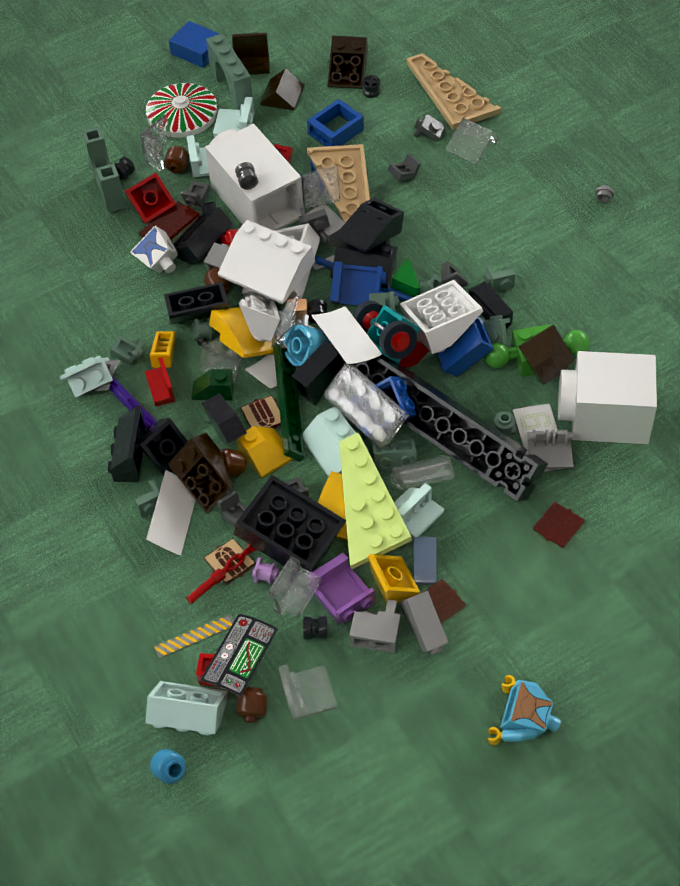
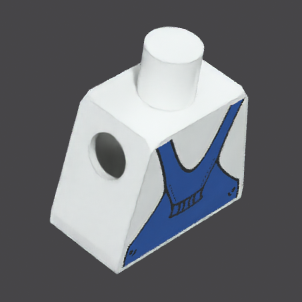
(156, 251)

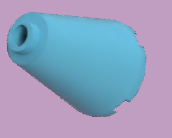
(302, 343)

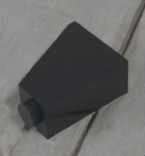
(318, 372)
(223, 418)

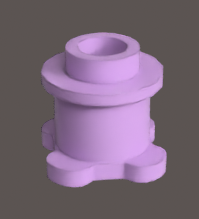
(265, 571)

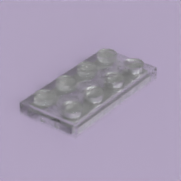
(365, 405)

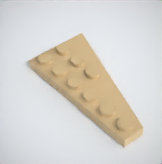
(450, 94)
(351, 174)

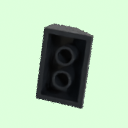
(201, 236)
(381, 255)
(195, 302)
(126, 450)

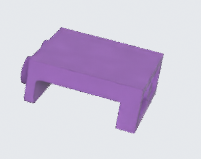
(342, 590)

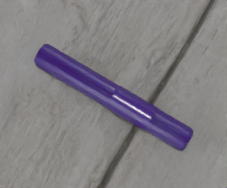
(129, 401)

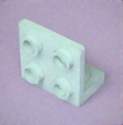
(235, 119)
(197, 158)

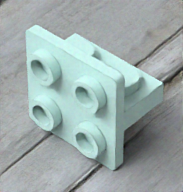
(88, 375)
(418, 509)

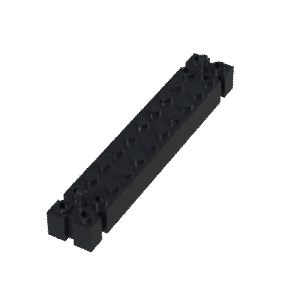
(460, 431)

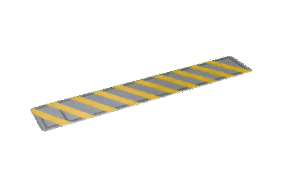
(194, 636)

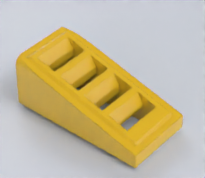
(163, 348)

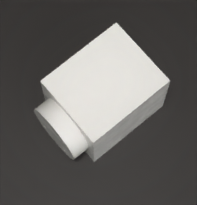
(609, 397)

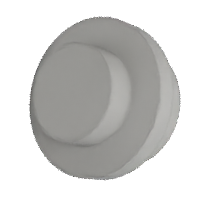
(605, 193)

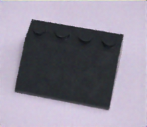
(288, 524)

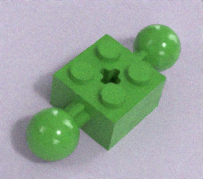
(497, 358)

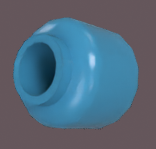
(168, 766)

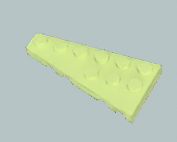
(370, 512)

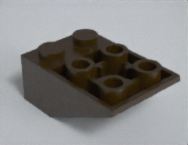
(347, 62)
(202, 471)

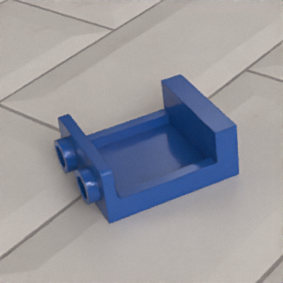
(354, 283)

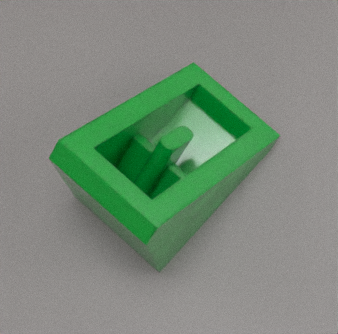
(405, 280)

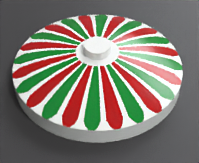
(188, 108)

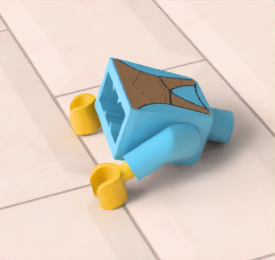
(525, 714)

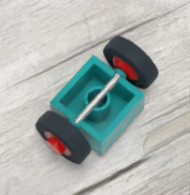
(387, 329)

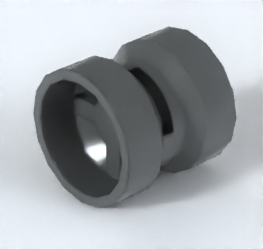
(246, 175)

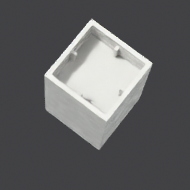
(279, 188)

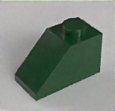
(213, 383)

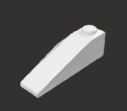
(260, 316)

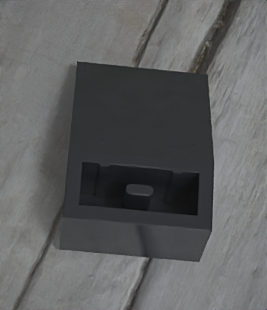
(371, 225)

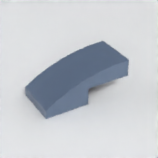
(425, 560)

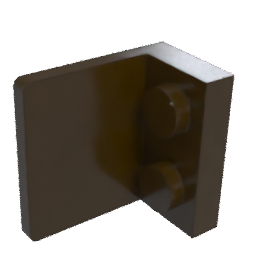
(252, 52)

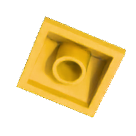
(392, 577)

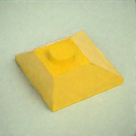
(263, 450)

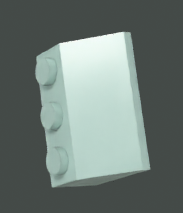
(323, 439)
(186, 707)

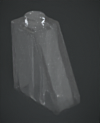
(422, 472)

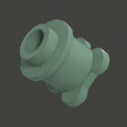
(426, 285)
(202, 329)
(505, 423)

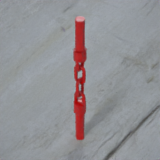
(219, 575)

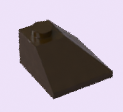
(546, 354)

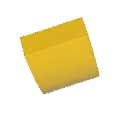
(236, 333)
(333, 499)

